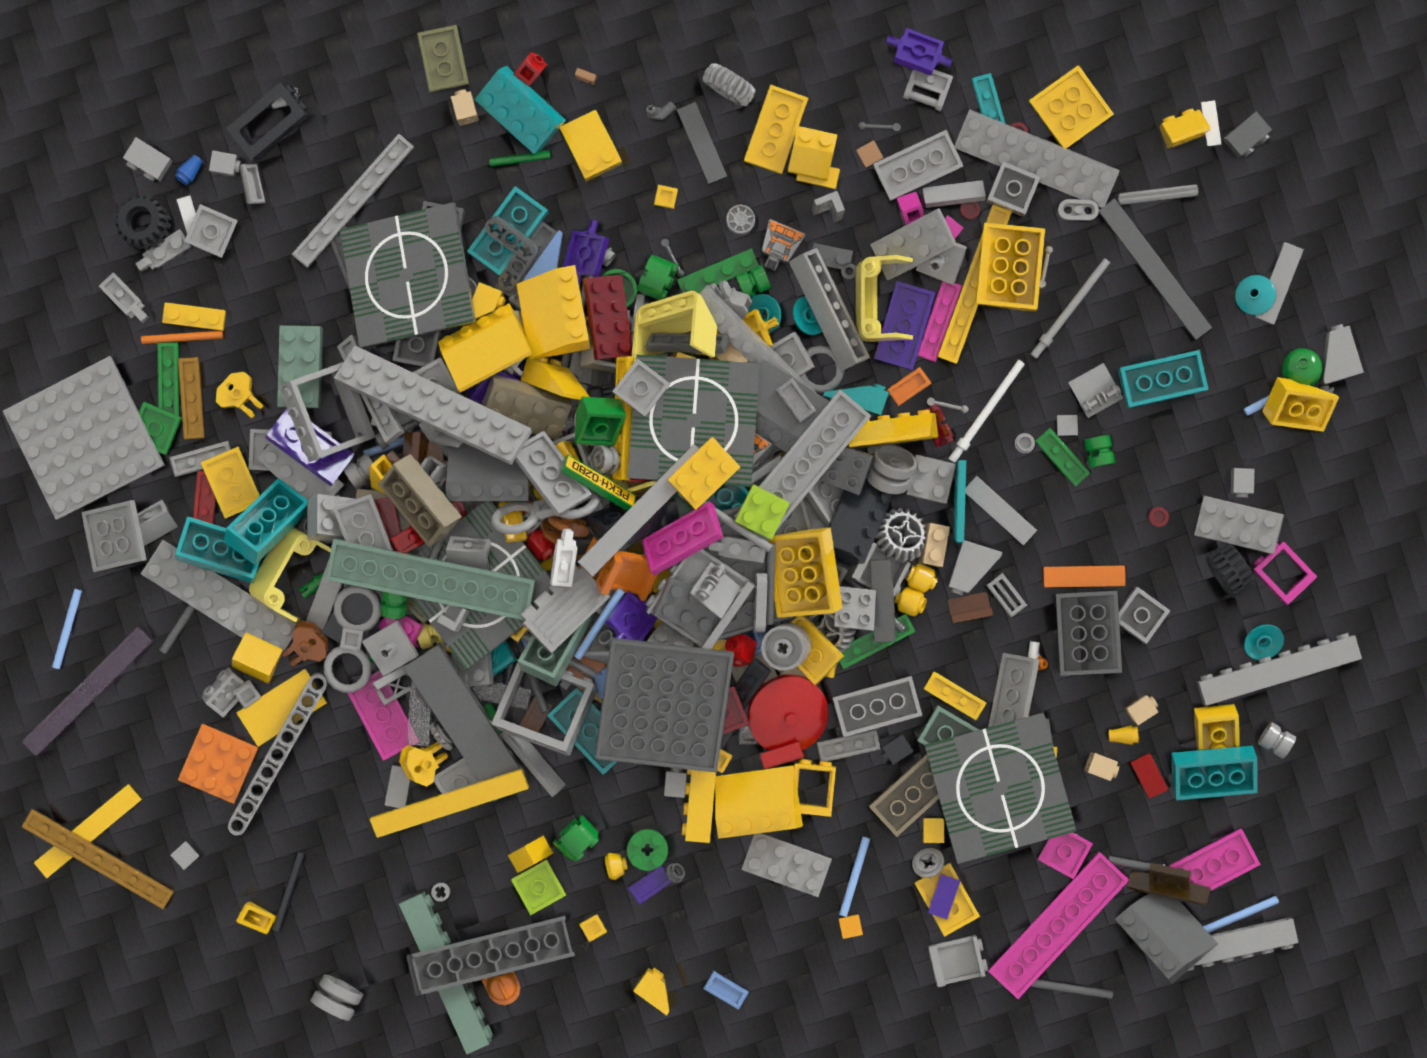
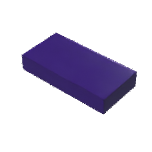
(649, 884)
(943, 896)

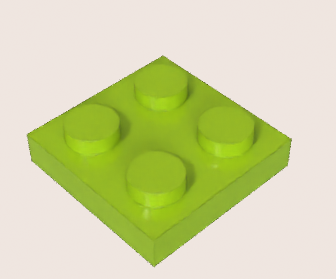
(762, 511)
(538, 887)

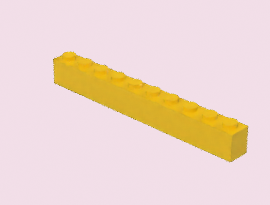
(701, 796)

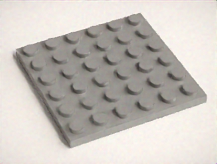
(83, 438)

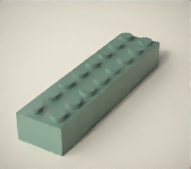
(457, 999)

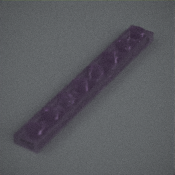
(87, 691)

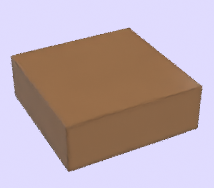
(585, 76)
(869, 154)

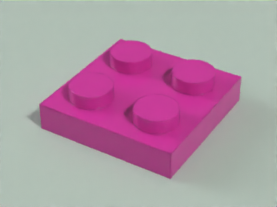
(1065, 853)

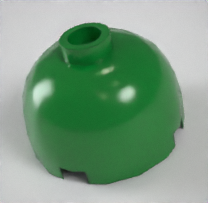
(1302, 366)

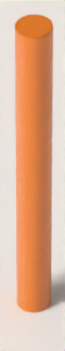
(182, 337)

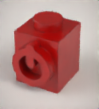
(530, 68)
(540, 546)
(743, 649)

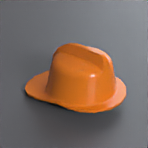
(502, 988)

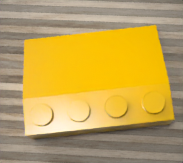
(1010, 266)
(553, 313)
(485, 347)
(896, 430)
(805, 574)
(757, 802)

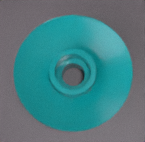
(1262, 302)
(766, 303)
(805, 317)
(1270, 644)

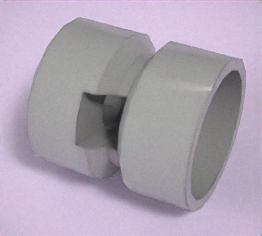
(359, 472)
(1279, 741)

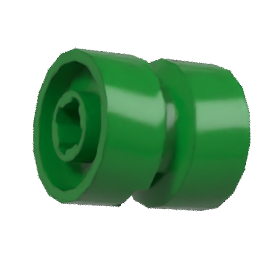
(754, 281)
(1099, 451)
(393, 605)

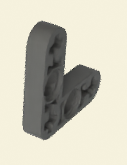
(519, 253)

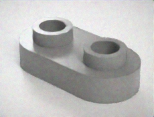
(1077, 210)

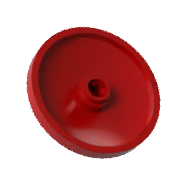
(787, 712)

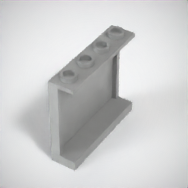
(689, 571)

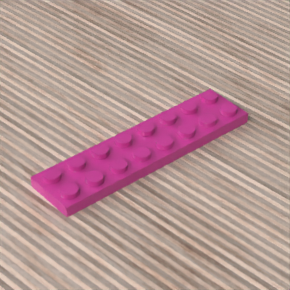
(1058, 925)

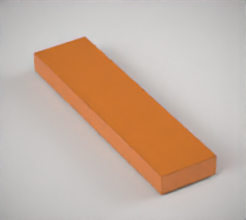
(1084, 576)

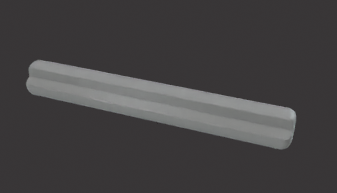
(1158, 194)

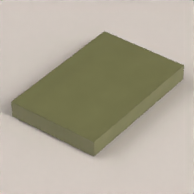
(443, 58)

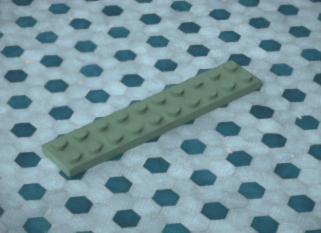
(429, 579)

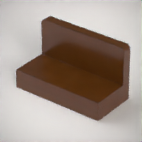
(416, 445)
(969, 607)

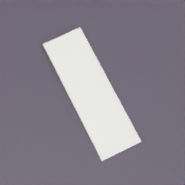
(1210, 114)
(187, 211)

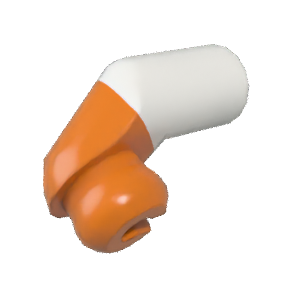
(1034, 653)

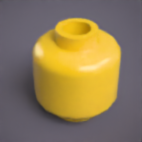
(921, 578)
(911, 601)

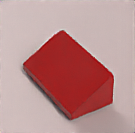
(782, 756)
(1149, 775)

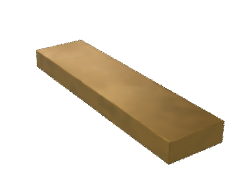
(191, 398)

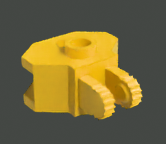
(239, 394)
(420, 764)

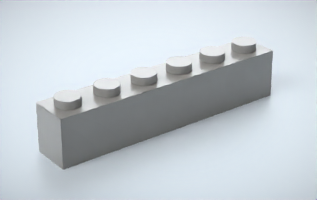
(829, 309)
(1251, 939)

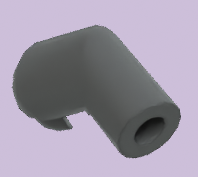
(660, 113)

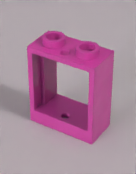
(1294, 591)

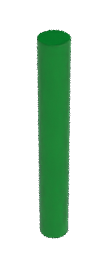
(519, 158)

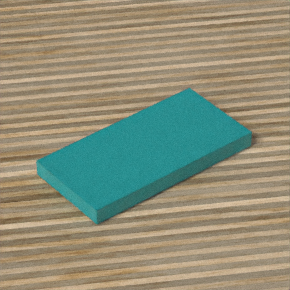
(959, 501)

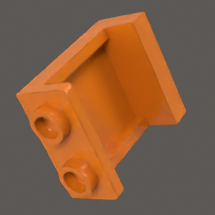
(628, 573)

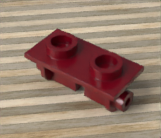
(944, 432)

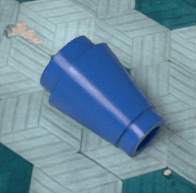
(188, 170)

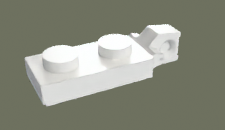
(564, 560)

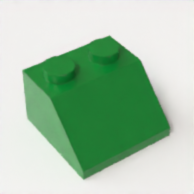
(598, 421)

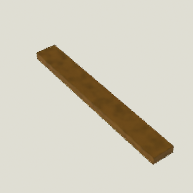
(97, 858)

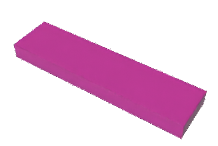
(939, 321)

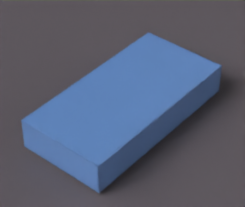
(726, 990)

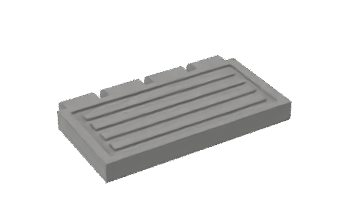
(564, 610)

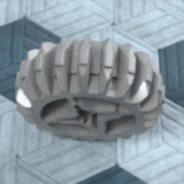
(729, 84)
(912, 532)
(827, 627)

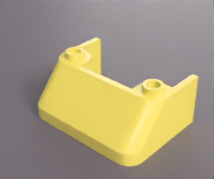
(866, 299)
(677, 316)
(273, 565)

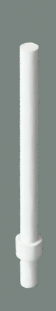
(964, 443)

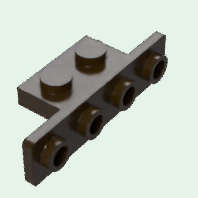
(1169, 883)

